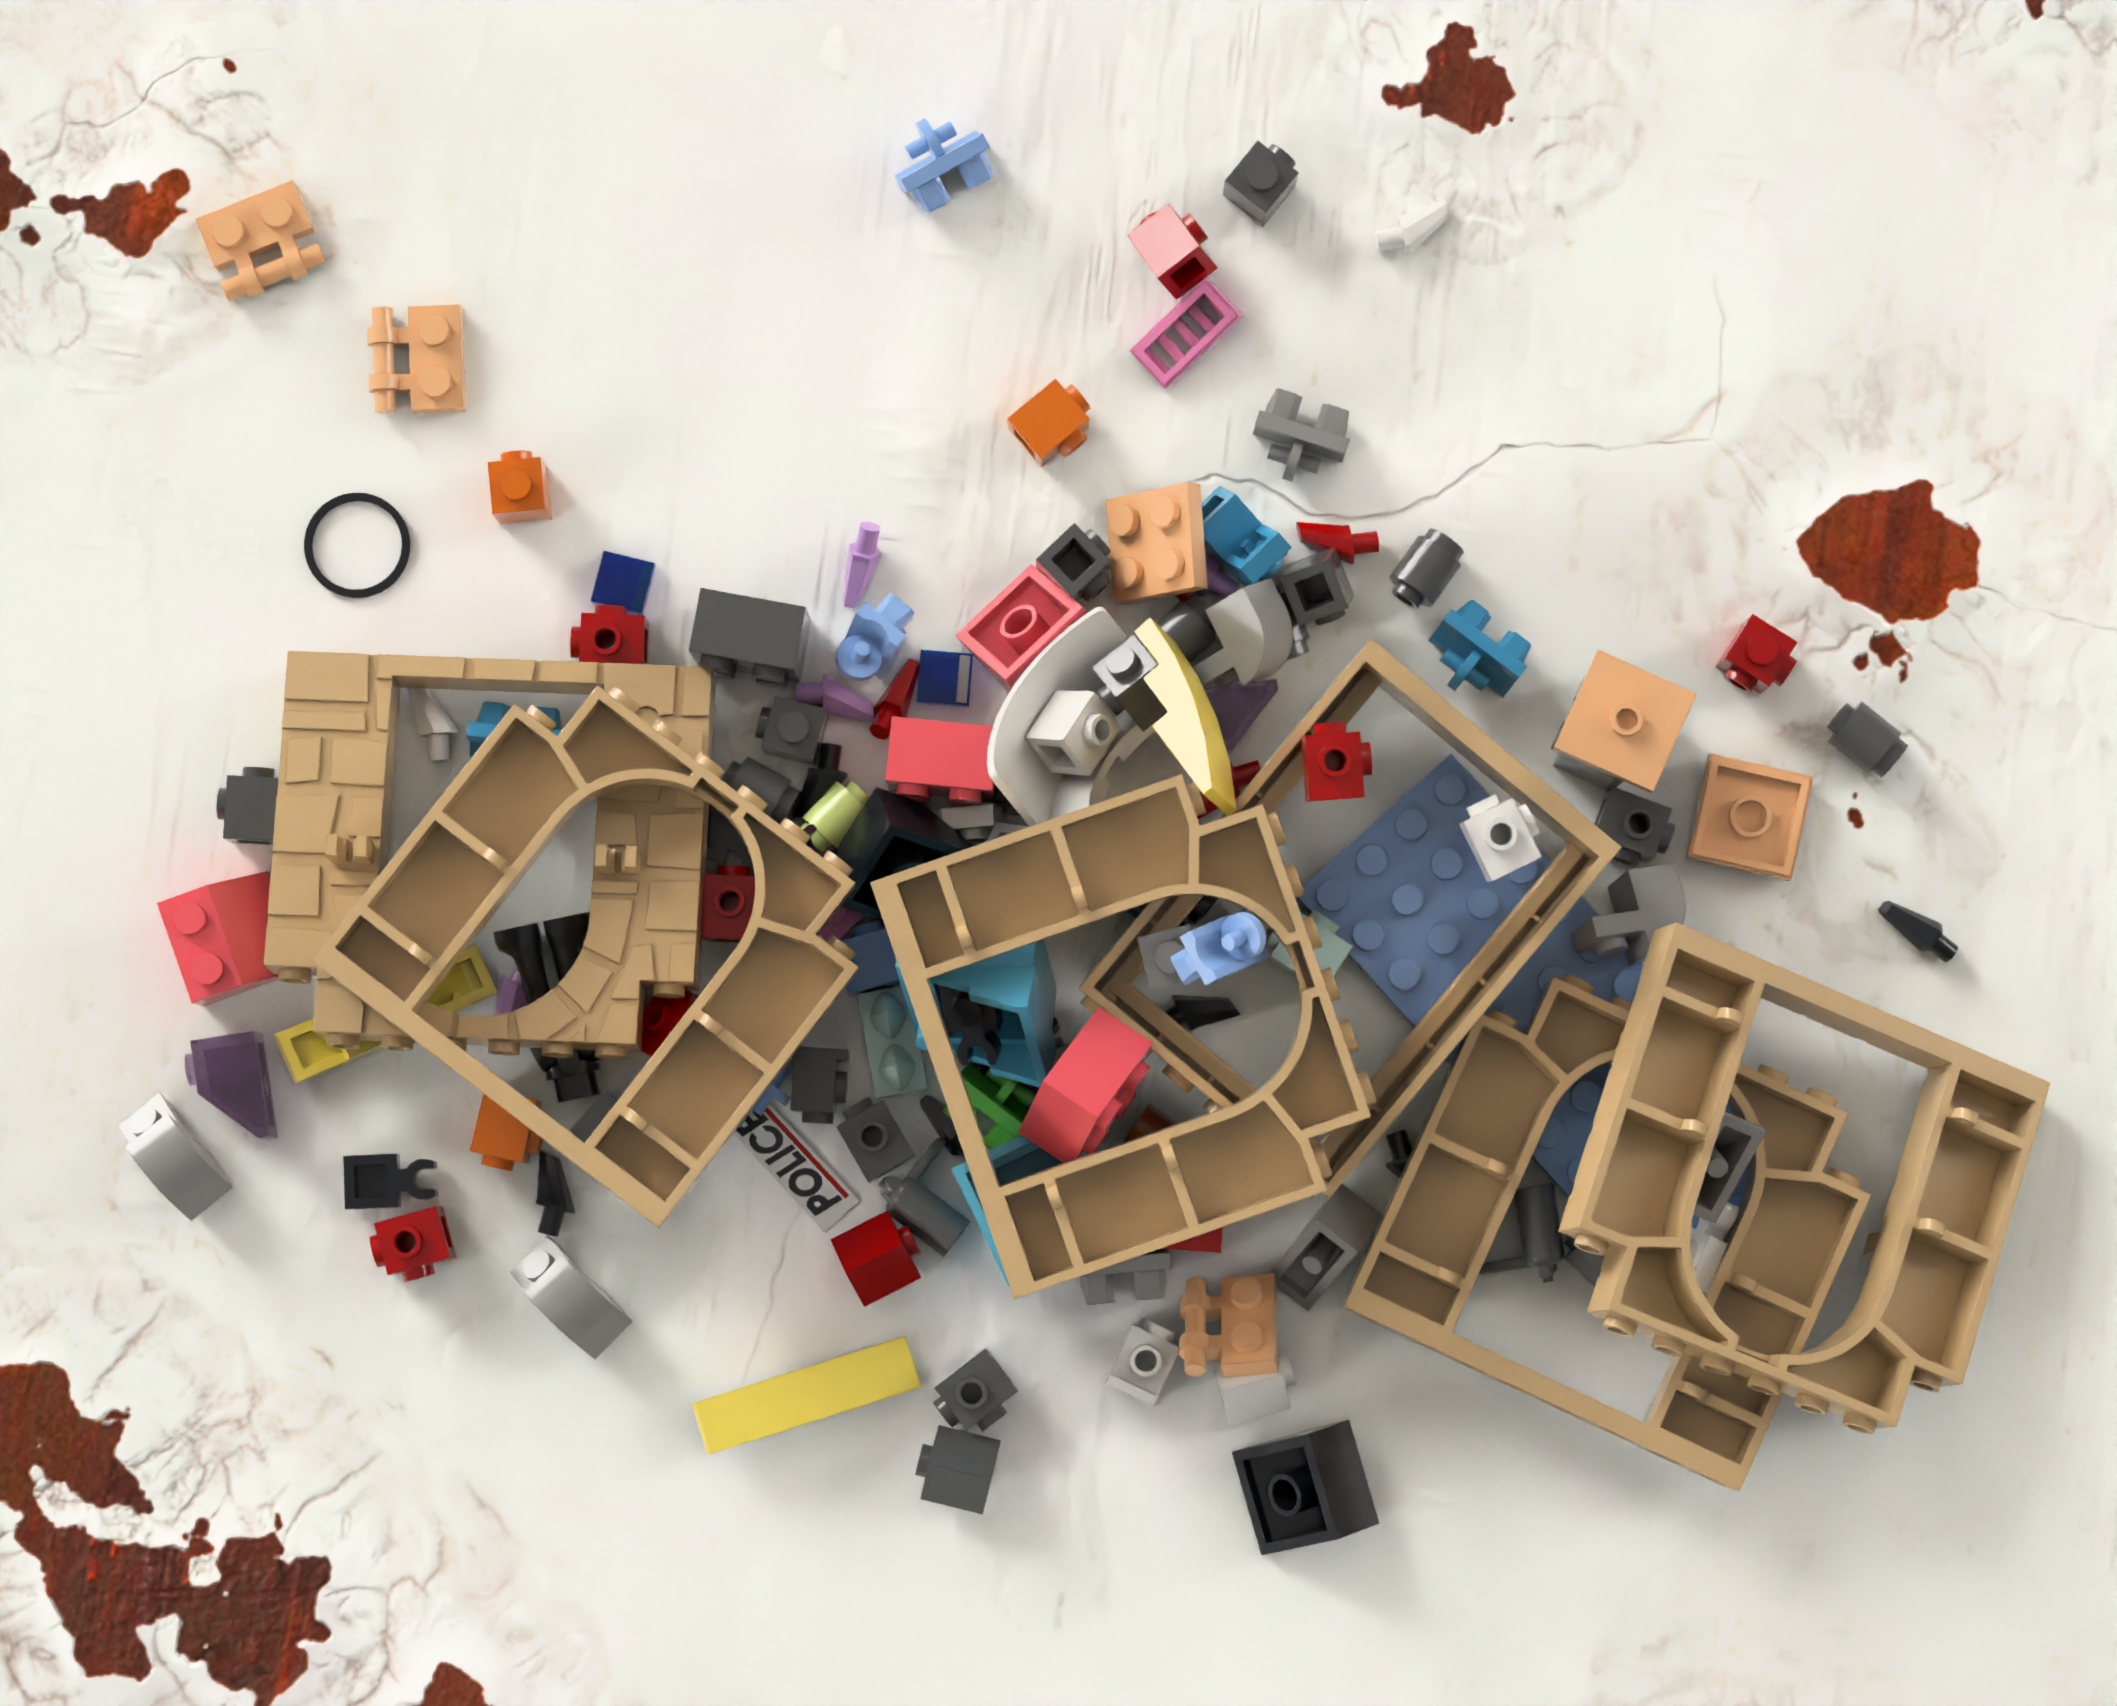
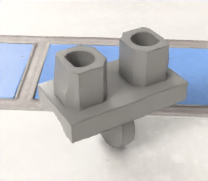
(1324, 439)
(1148, 1278)

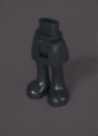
(574, 1075)

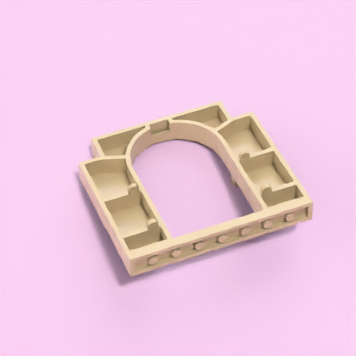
(337, 836)
(482, 844)
(1657, 1138)
(1473, 1157)
(1179, 1176)

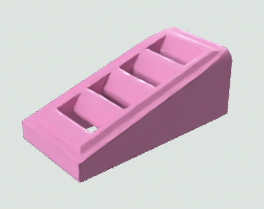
(1218, 300)

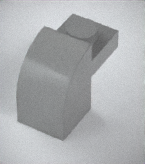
(1254, 636)
(1641, 903)
(173, 1158)
(570, 1298)

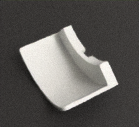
(1060, 666)

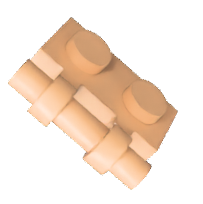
(255, 227)
(435, 359)
(1247, 1326)

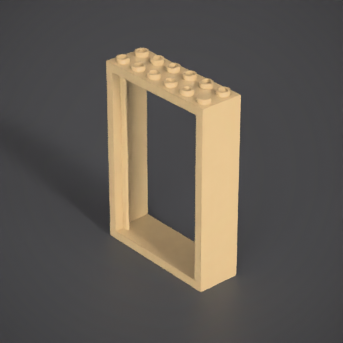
(1467, 996)

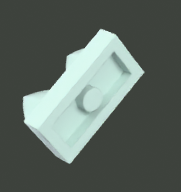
(890, 1043)

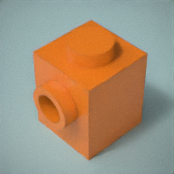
(1051, 422)
(519, 488)
(503, 1137)

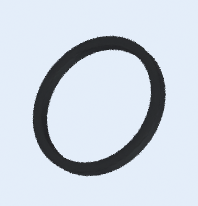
(327, 507)

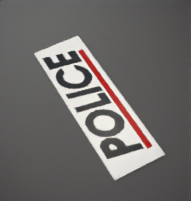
(796, 1167)

